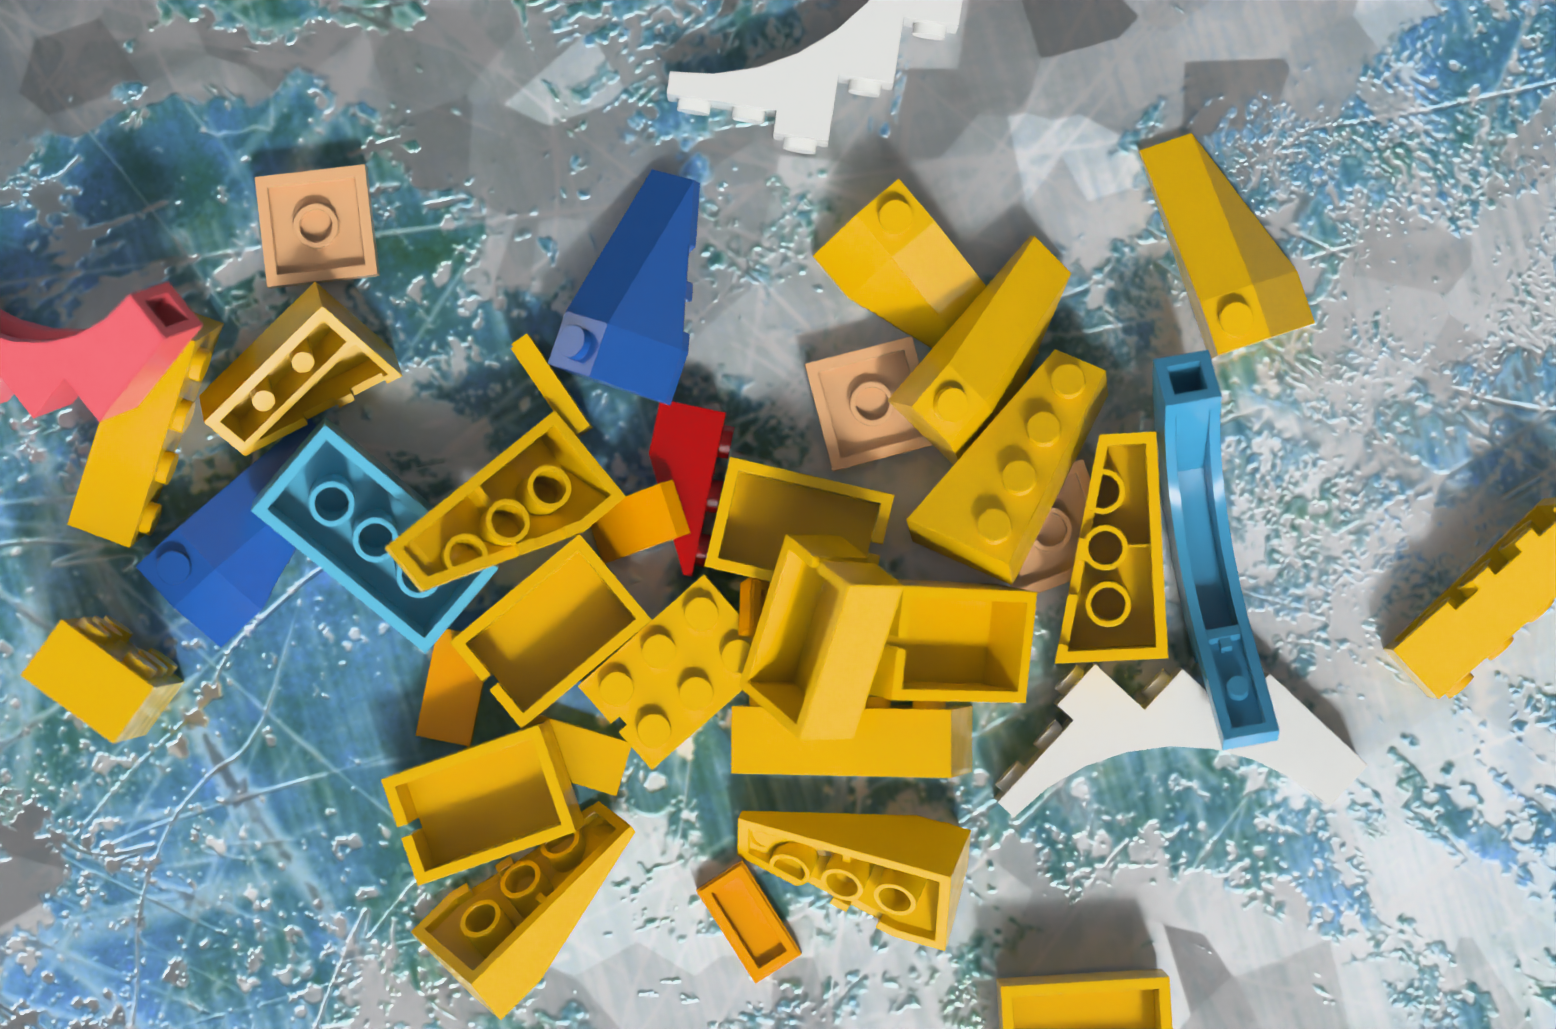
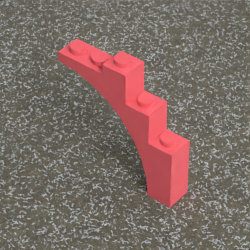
(105, 364)

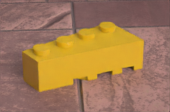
(138, 448)
(1010, 476)

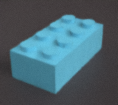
(343, 513)

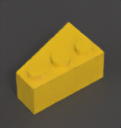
(296, 370)

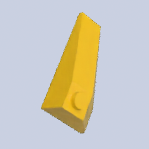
(1227, 260)
(901, 266)
(984, 353)
(518, 503)
(887, 865)
(515, 922)

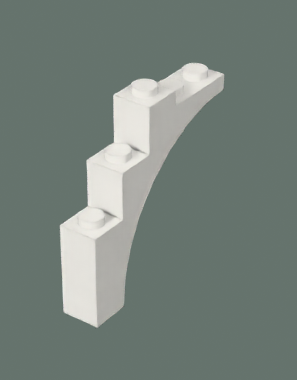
(804, 85)
(1175, 714)

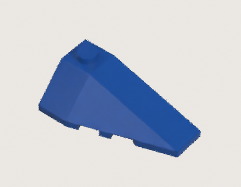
(631, 306)
(224, 556)

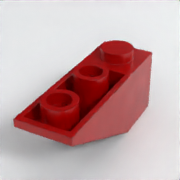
(686, 451)

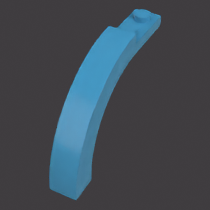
(1202, 548)

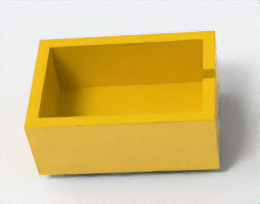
(768, 502)
(551, 631)
(820, 637)
(958, 643)
(673, 672)
(104, 677)
(484, 802)
(1086, 1001)

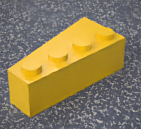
(1118, 569)
(1482, 607)
(889, 742)

